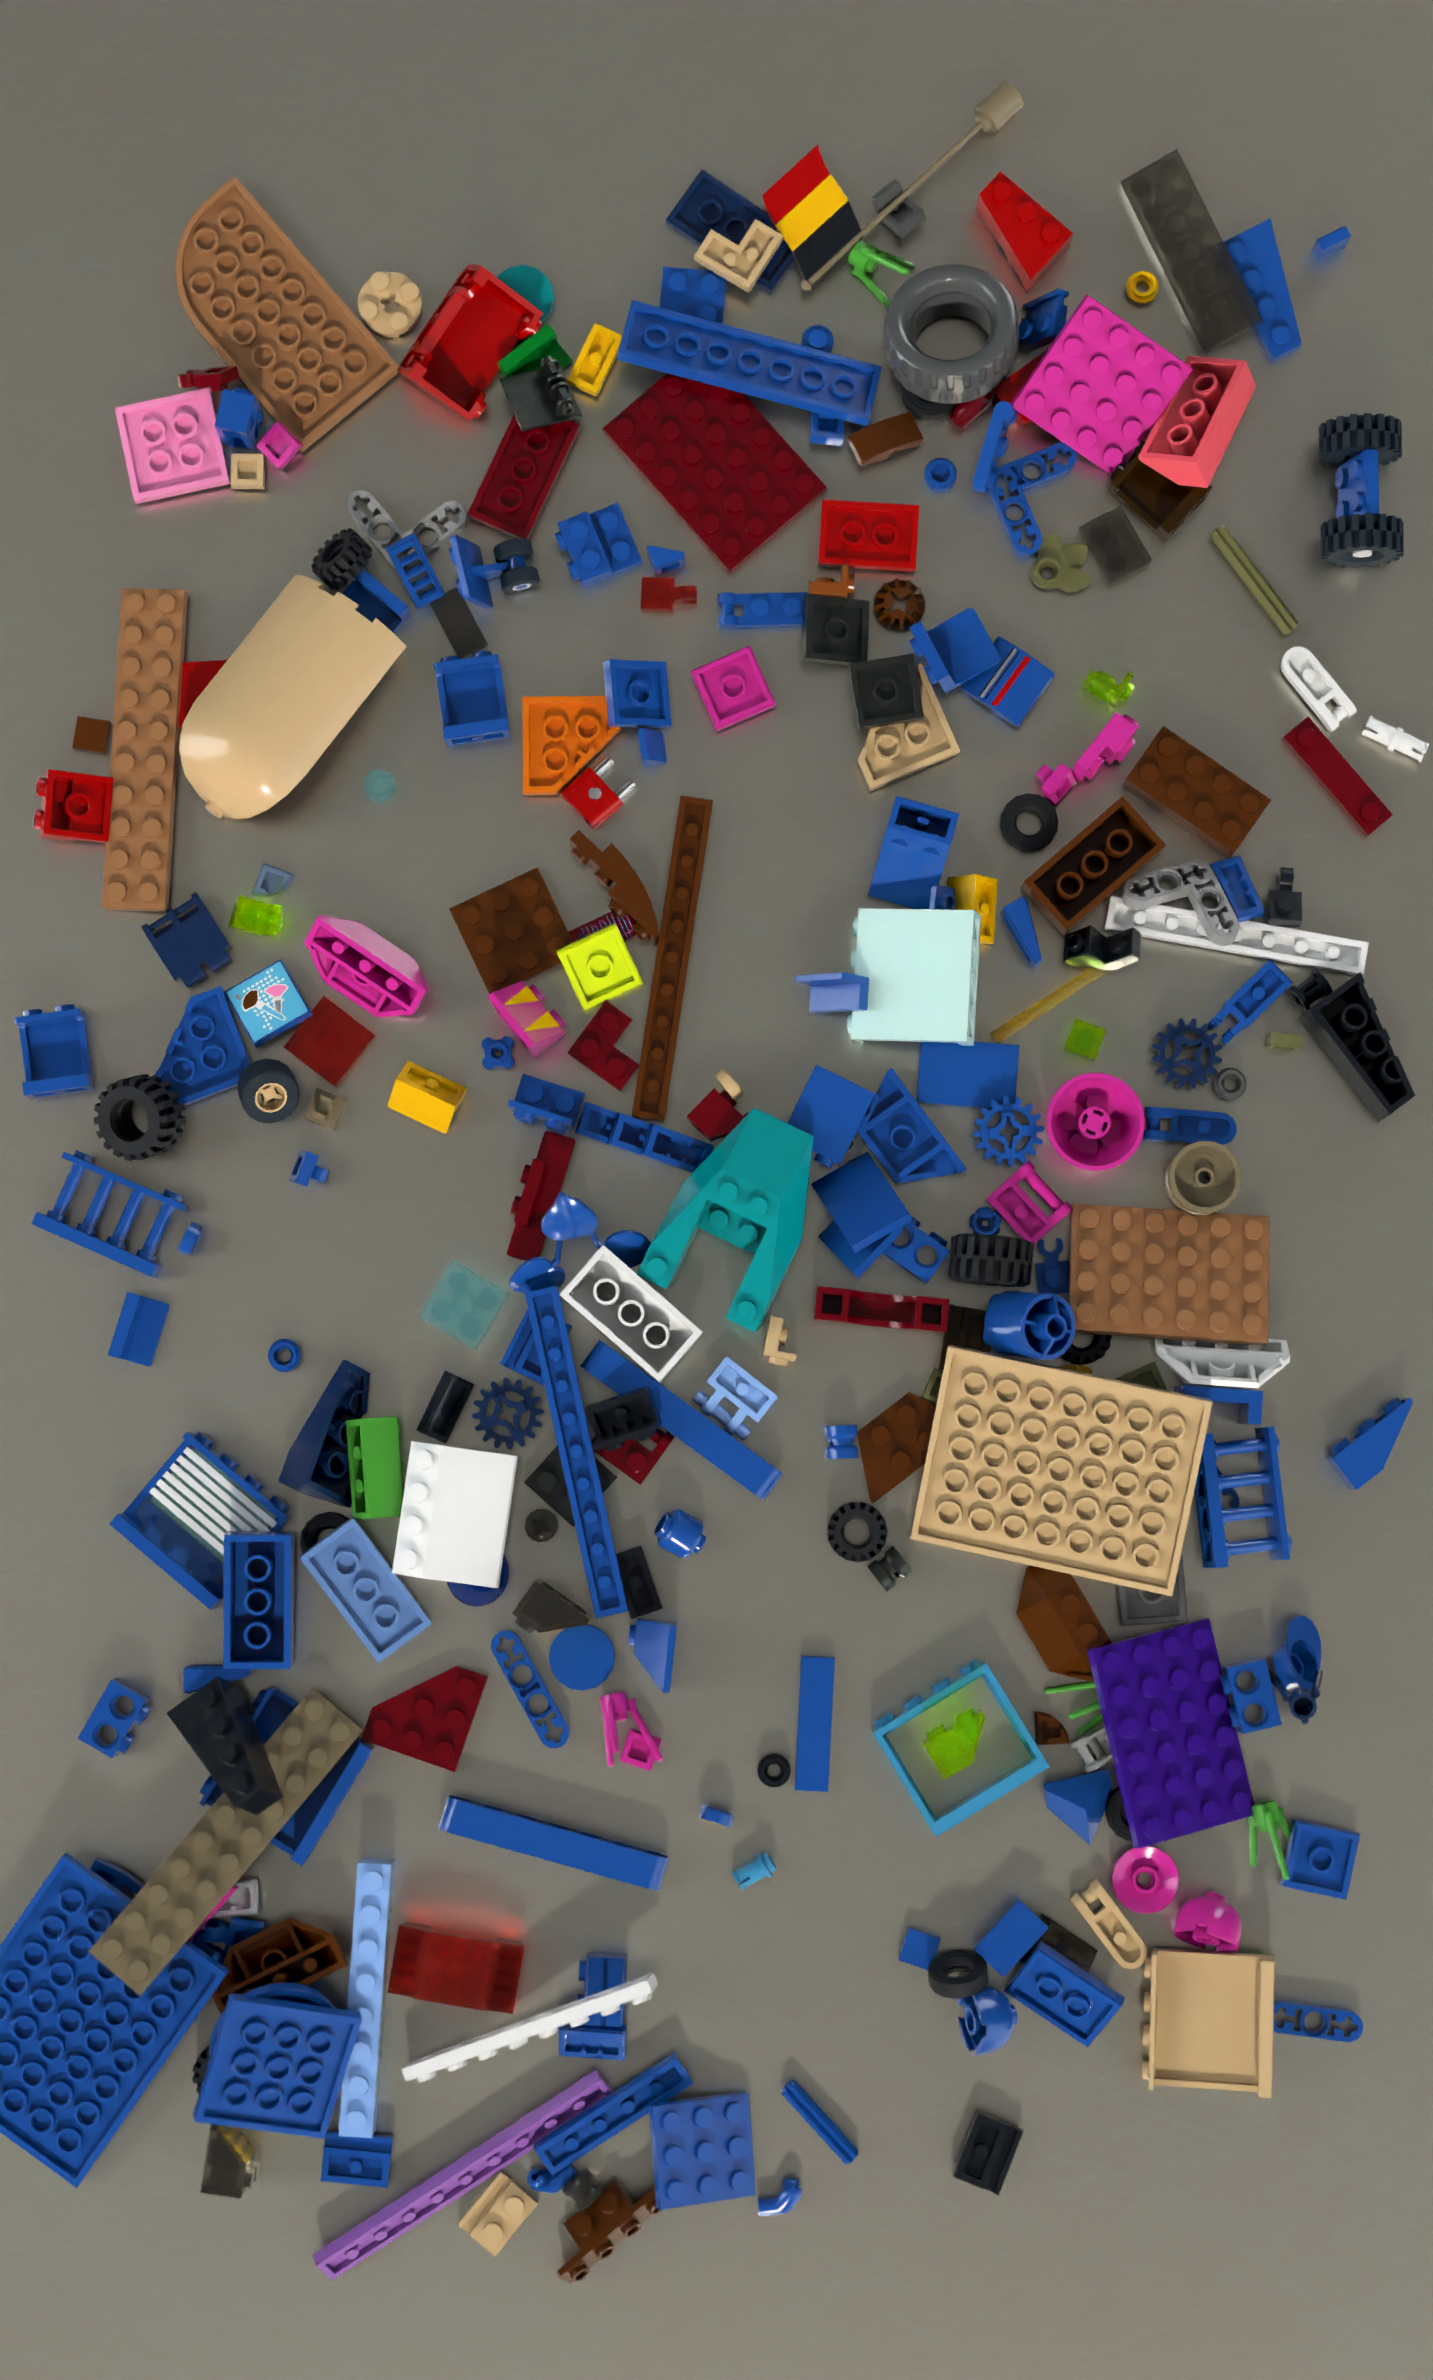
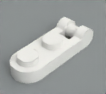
(1316, 686)

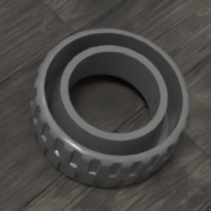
(944, 293)

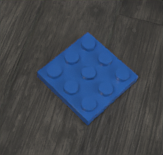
(702, 2150)

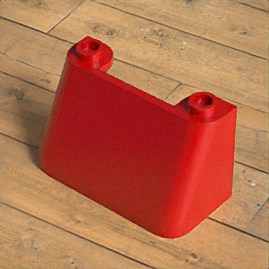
(467, 339)

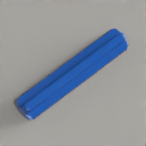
(819, 2122)

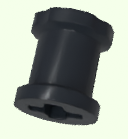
(1310, 990)

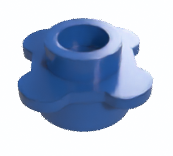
(504, 1060)

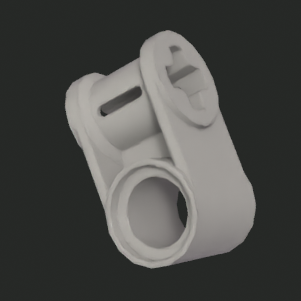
(1098, 1742)

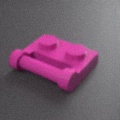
(1021, 1212)

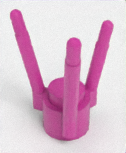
(614, 1710)

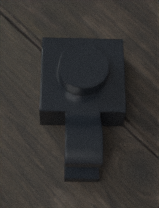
(1283, 905)

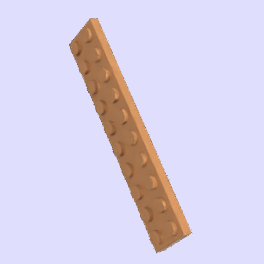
(145, 749)

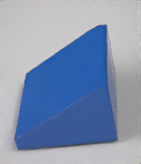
(664, 559)
(651, 747)

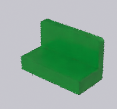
(530, 352)

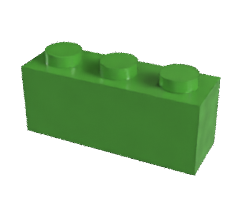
(375, 1467)

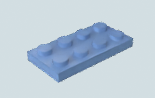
(365, 1589)

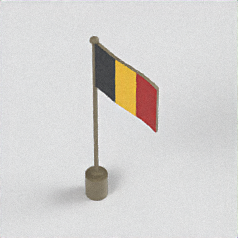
(818, 216)

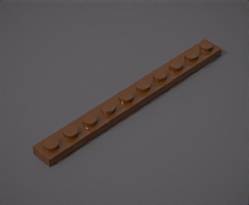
(672, 958)

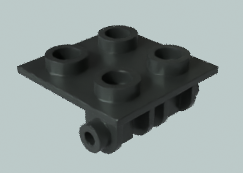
(541, 396)

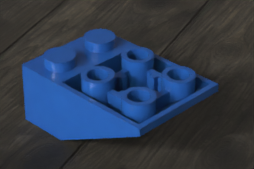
(912, 853)

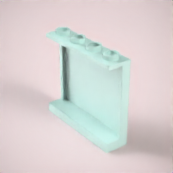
(918, 975)

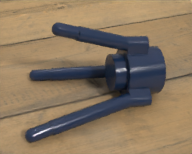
(1300, 1700)

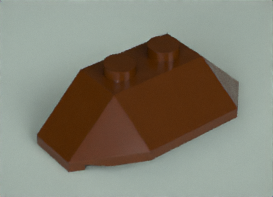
(1059, 1621)
(279, 1954)

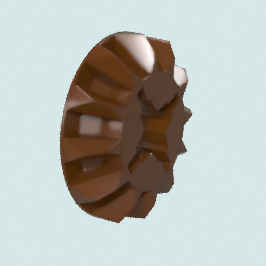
(898, 619)

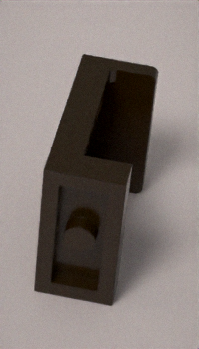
(1153, 497)

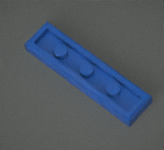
(814, 1723)

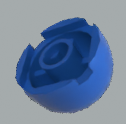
(987, 2021)

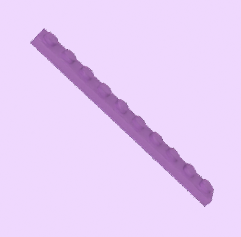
(459, 2177)

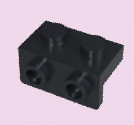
(623, 1419)

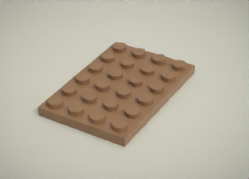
(1169, 1274)

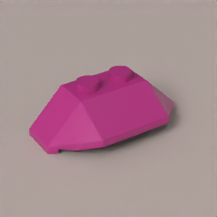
(366, 967)

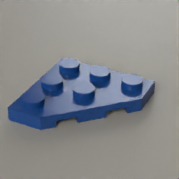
(204, 1050)

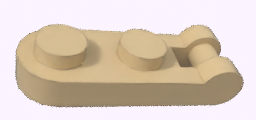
(1111, 1927)

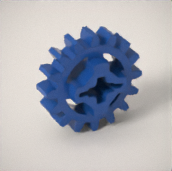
(992, 1132)

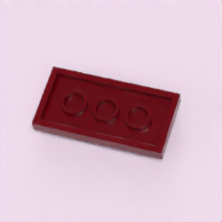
(522, 477)

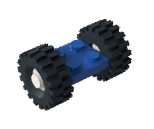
(1357, 448)

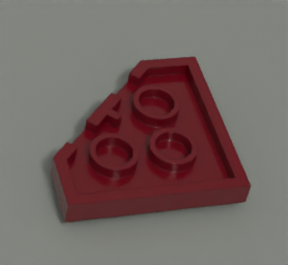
(429, 1718)

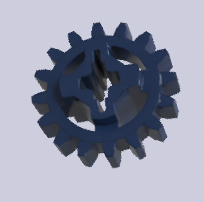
(1179, 1041)
(521, 1407)

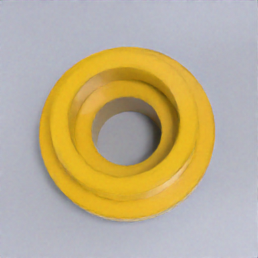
(1146, 279)

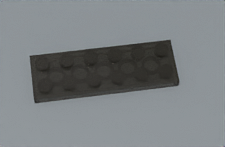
(1191, 251)

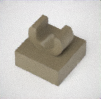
(325, 1109)

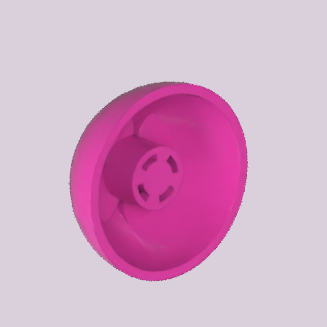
(1112, 1114)

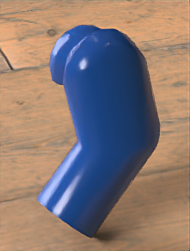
(543, 2181)
(784, 2201)

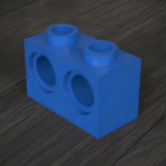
(239, 419)
(906, 1255)
(1258, 1692)
(108, 1713)

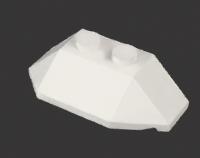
(1223, 1363)

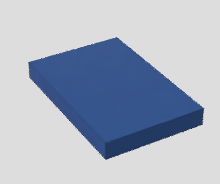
(966, 1074)
(861, 1202)
(1064, 1994)

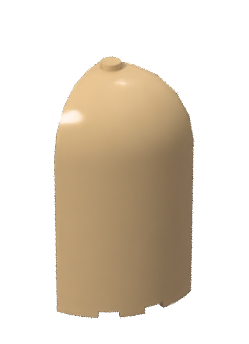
(282, 698)

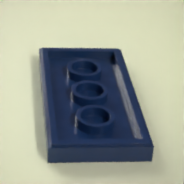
(718, 207)

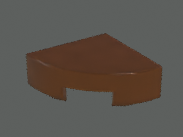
(1048, 1730)

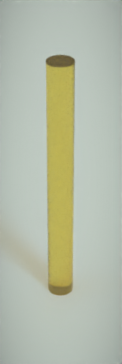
(1046, 1004)

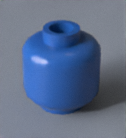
(680, 1533)

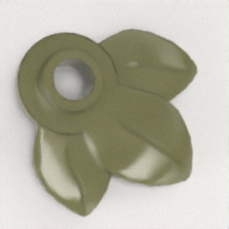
(1063, 562)

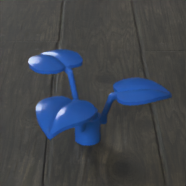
(568, 1220)

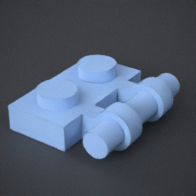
(739, 1388)

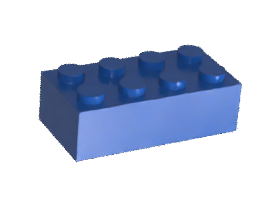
(259, 1600)

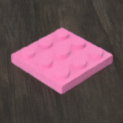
(172, 445)

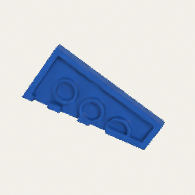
(1262, 272)

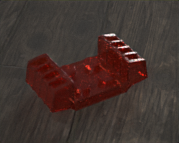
(455, 1969)

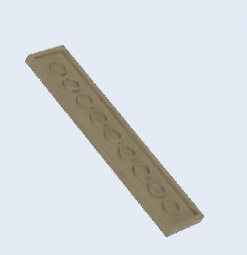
(222, 1847)

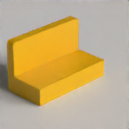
(977, 894)
(426, 1096)

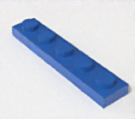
(612, 2114)

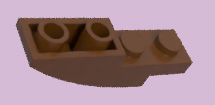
(627, 890)

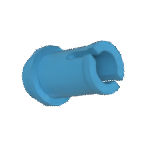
(754, 1871)

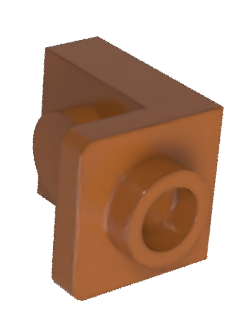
(828, 587)

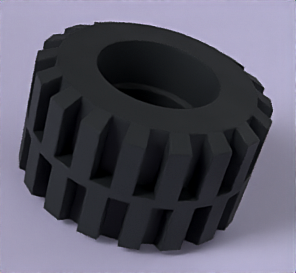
(117, 1123)
(991, 1260)

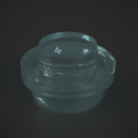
(379, 786)

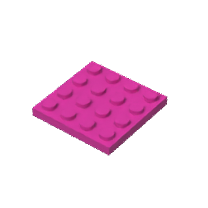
(1101, 385)

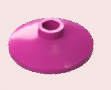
(1150, 1896)

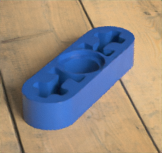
(1339, 2015)

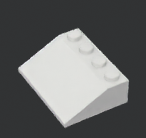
(454, 1514)

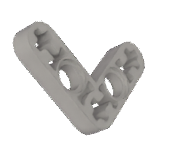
(396, 534)
(1194, 889)

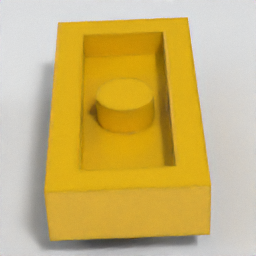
(595, 360)

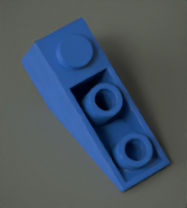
(1368, 1451)

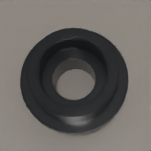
(781, 1778)

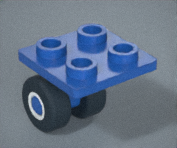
(510, 566)

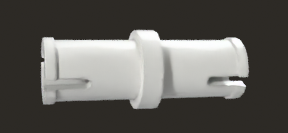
(1395, 739)

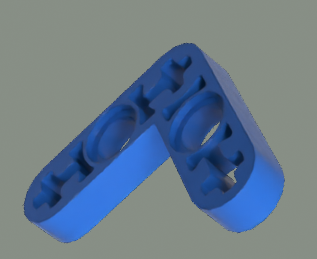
(1019, 484)

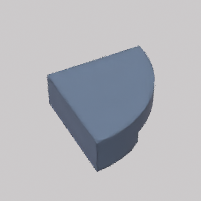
(271, 881)

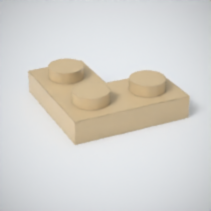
(742, 262)

